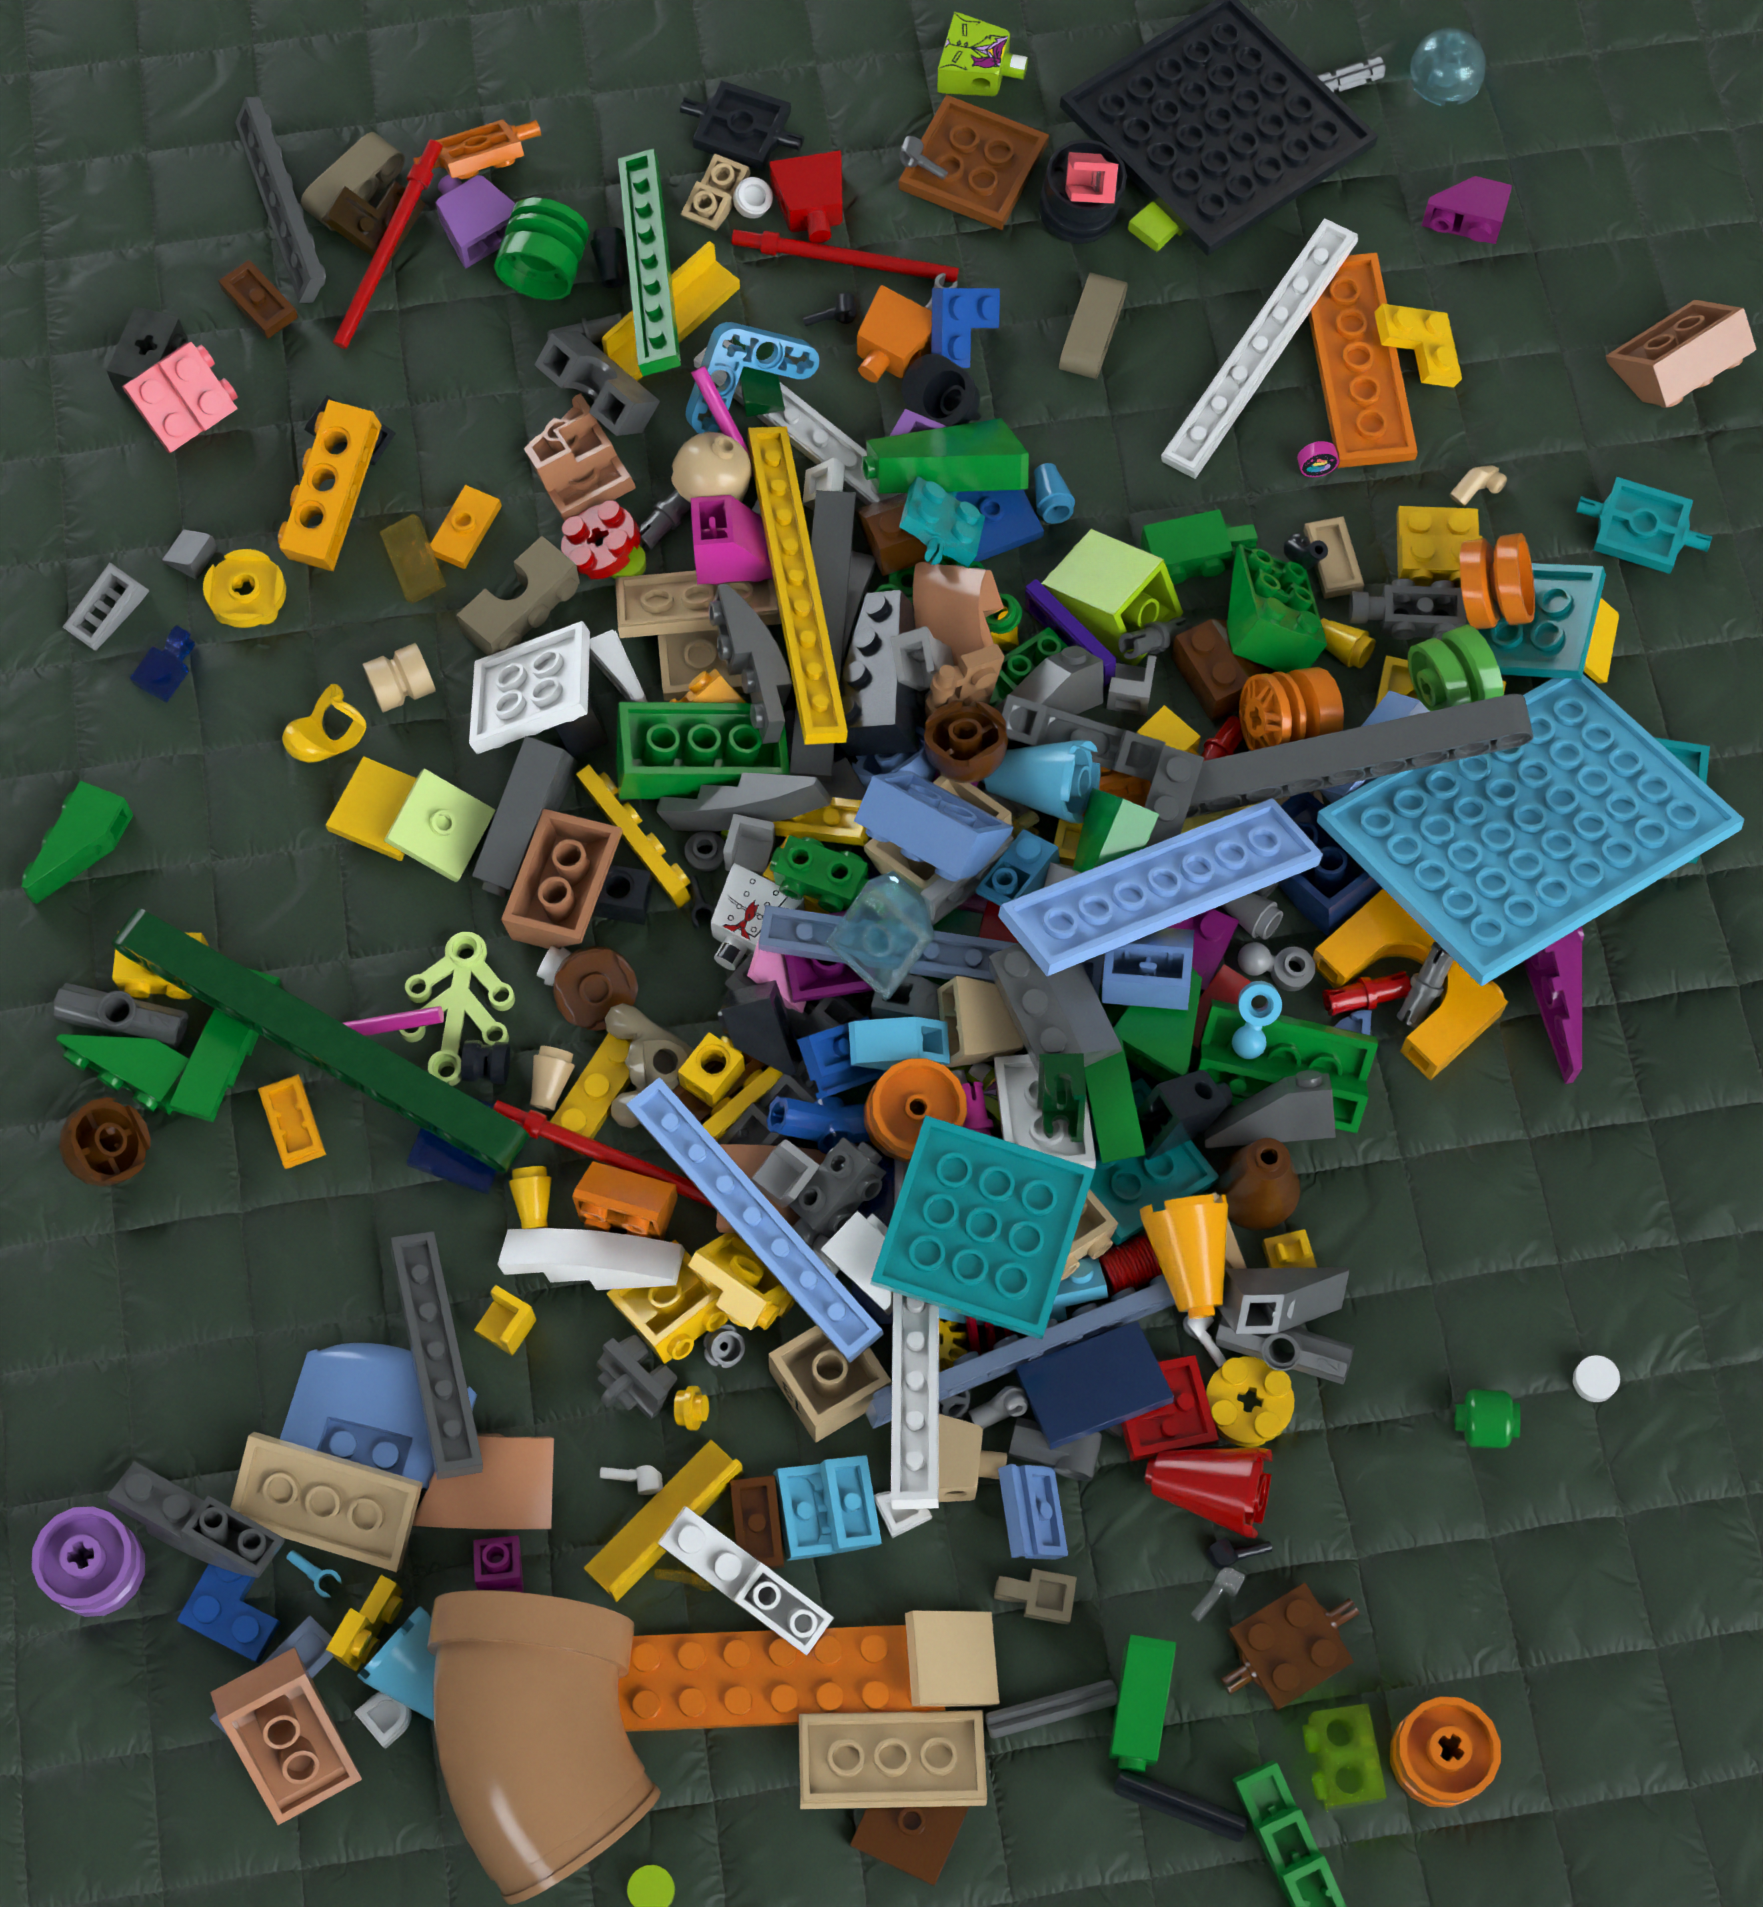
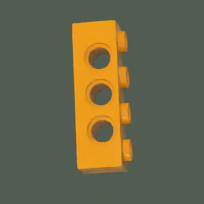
(323, 543)

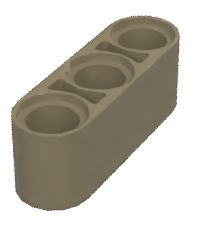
(363, 169)
(1093, 325)

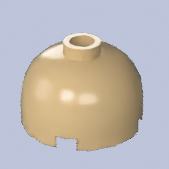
(711, 467)

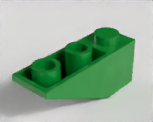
(84, 834)
(136, 1064)

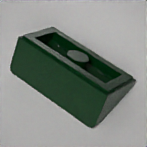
(760, 388)

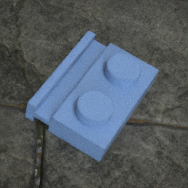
(1032, 1512)

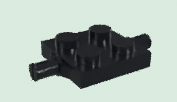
(741, 125)

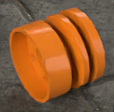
(1289, 707)

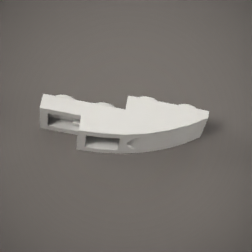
(745, 1580)

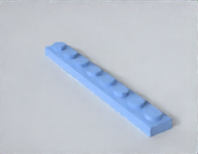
(755, 1220)

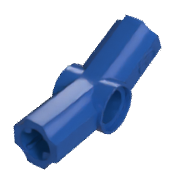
(820, 1121)

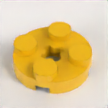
(247, 610)
(1263, 1422)

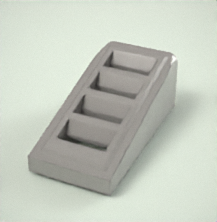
(115, 616)

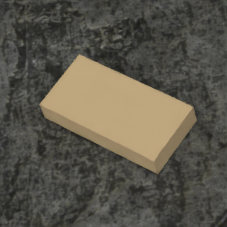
(1339, 570)

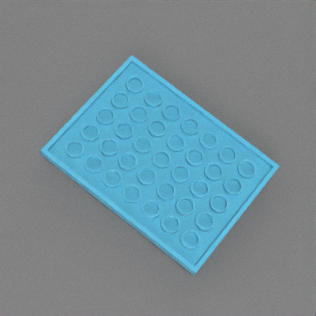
(1531, 837)

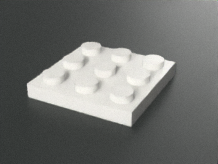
(530, 687)

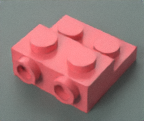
(181, 396)

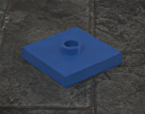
(1007, 520)

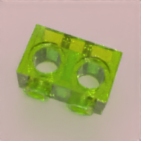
(1357, 1756)

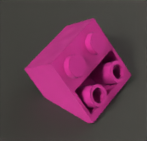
(728, 541)

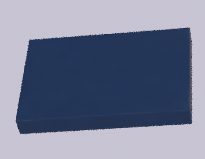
(1094, 1385)

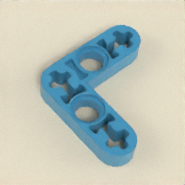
(735, 357)

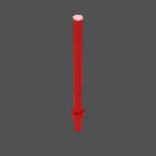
(419, 179)
(771, 244)
(537, 1125)

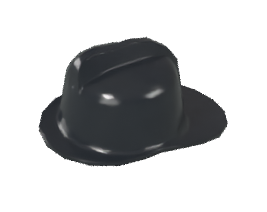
(941, 391)

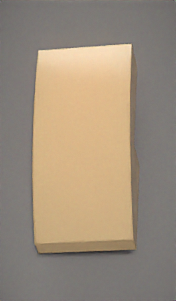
(713, 196)

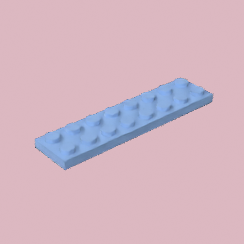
(1159, 886)

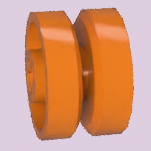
(1497, 581)
(902, 1088)
(1467, 1736)

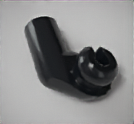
(1303, 552)

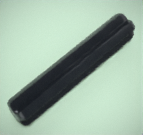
(1181, 1805)

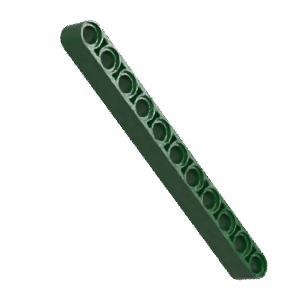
(321, 1040)

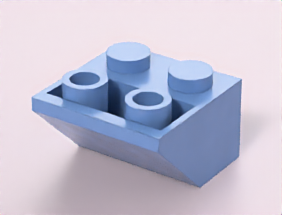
(1150, 971)

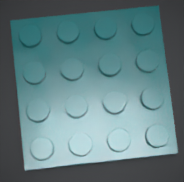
(983, 1227)

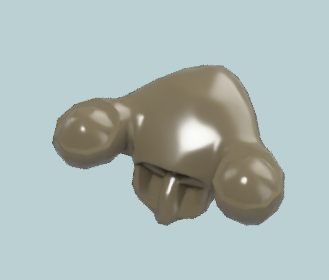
(650, 1056)

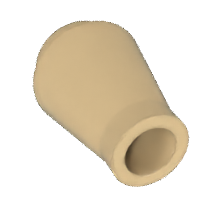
(550, 1074)

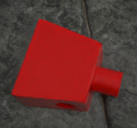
(809, 193)

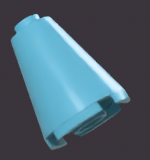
(1049, 778)
(405, 1666)

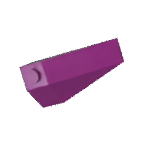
(1557, 986)

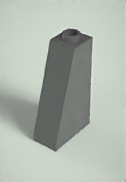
(536, 783)

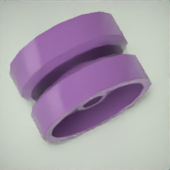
(69, 1543)

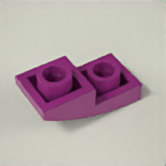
(498, 1564)

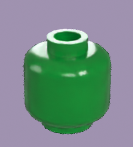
(1488, 1418)

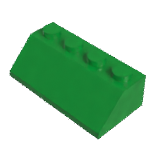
(681, 745)

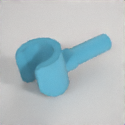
(312, 1571)

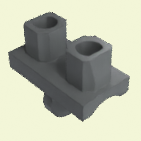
(629, 1381)

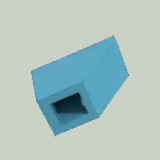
(893, 1040)

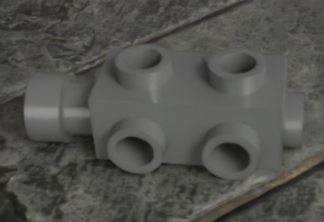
(1411, 610)
(837, 1189)

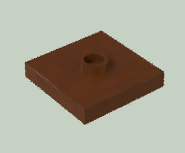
(910, 1837)

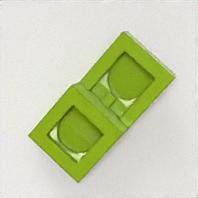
(1153, 226)

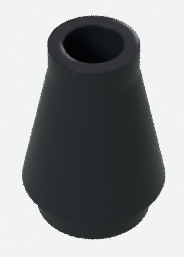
(610, 255)

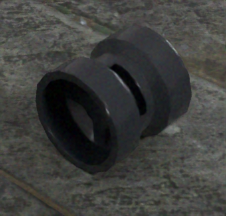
(485, 1061)

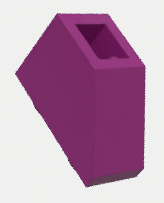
(1469, 209)

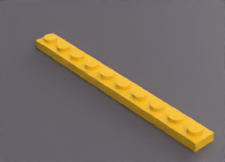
(796, 587)

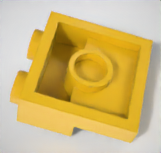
(1431, 542)
(749, 1289)
(672, 1315)

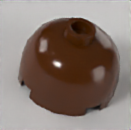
(965, 741)
(104, 1142)

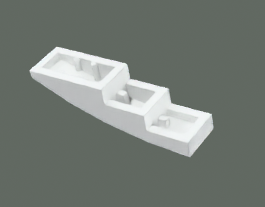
(592, 1255)

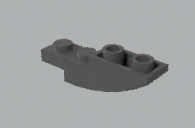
(754, 654)
(195, 1525)

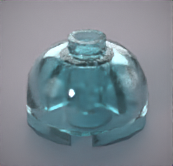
(1448, 66)

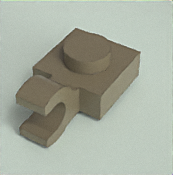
(1046, 1595)

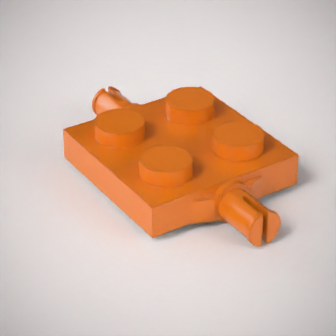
(483, 147)

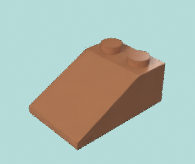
(285, 1736)

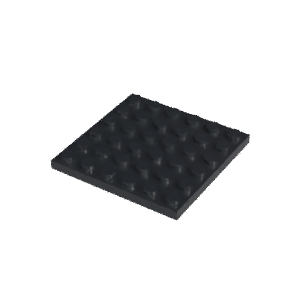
(1219, 122)

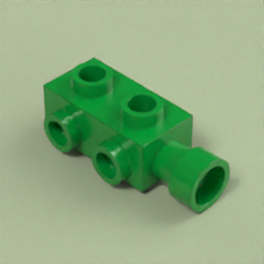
(815, 875)

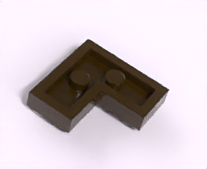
(364, 223)

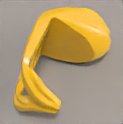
(306, 738)

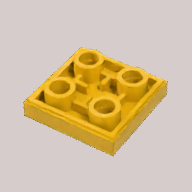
(371, 806)

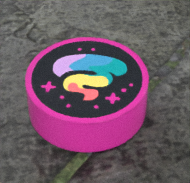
(1318, 459)

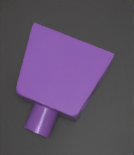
(473, 216)

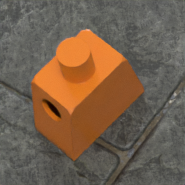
(893, 335)

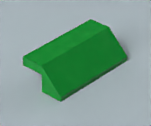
(1290, 1048)

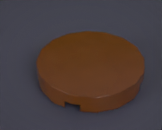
(591, 984)

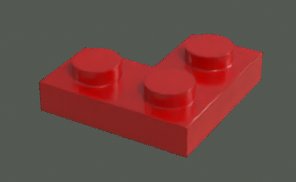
(1176, 1426)

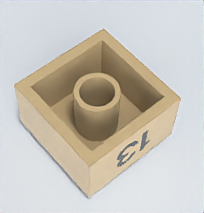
(823, 1384)

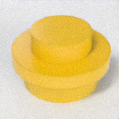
(691, 1408)

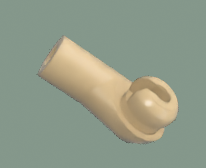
(1477, 479)

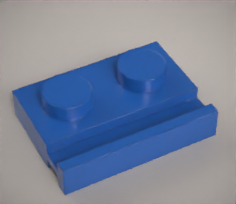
(829, 1061)

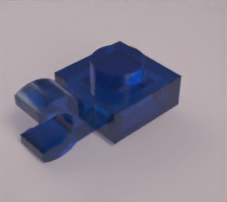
(163, 670)

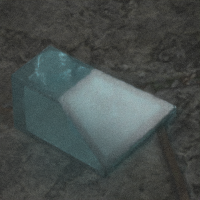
(883, 933)

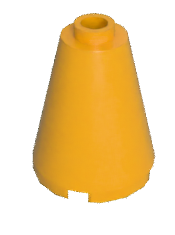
(1191, 1250)

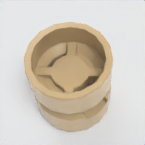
(399, 677)

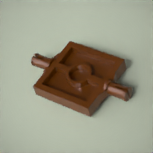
(1290, 1646)

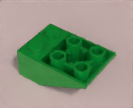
(1273, 612)

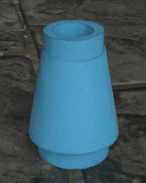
(1053, 497)

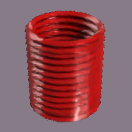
(1129, 1264)

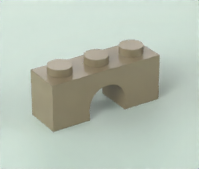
(501, 623)

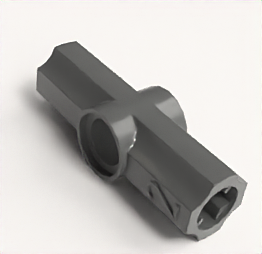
(97, 1009)
(1312, 1354)

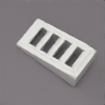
(612, 660)

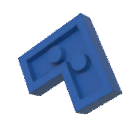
(955, 314)
(221, 1615)

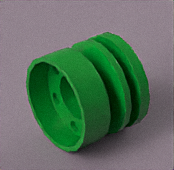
(542, 248)

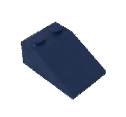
(1337, 885)

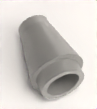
(1255, 914)

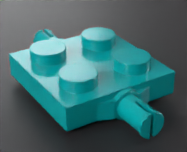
(942, 522)
(1643, 525)

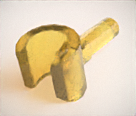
(1025, 822)
(683, 1576)

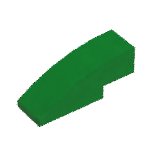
(1114, 1107)

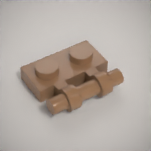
(968, 681)

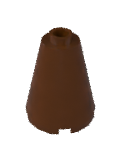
(1259, 1185)

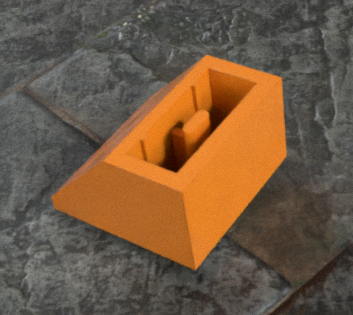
(624, 1202)

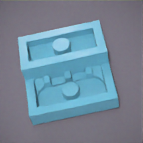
(827, 1508)

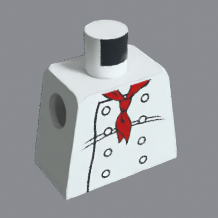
(741, 913)

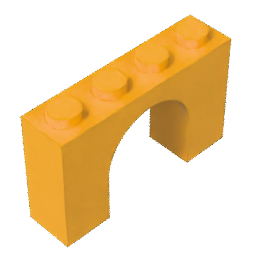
(1387, 930)

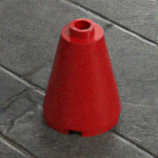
(1215, 1484)

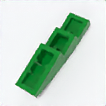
(214, 1064)
(1287, 1838)

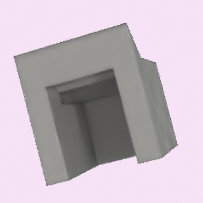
(919, 657)

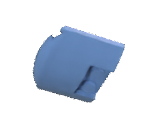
(364, 1409)

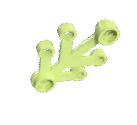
(459, 1000)

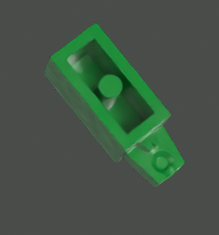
(1196, 544)

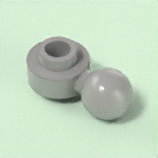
(1256, 959)

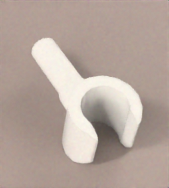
(1197, 1329)
(647, 1477)

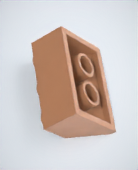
(1683, 352)
(560, 880)

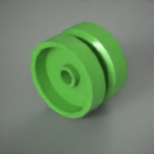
(1454, 669)

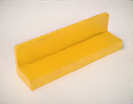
(698, 291)
(636, 1546)

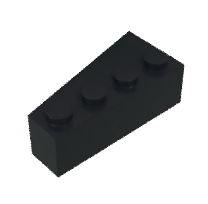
(876, 706)

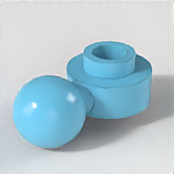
(1250, 1040)

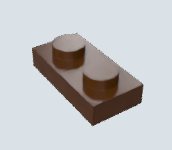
(258, 299)
(758, 1519)

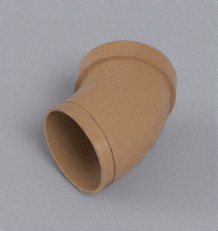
(534, 1732)

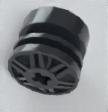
(1077, 220)

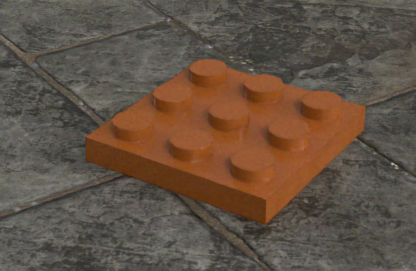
(984, 158)

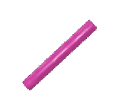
(717, 406)
(397, 1021)

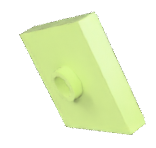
(439, 825)

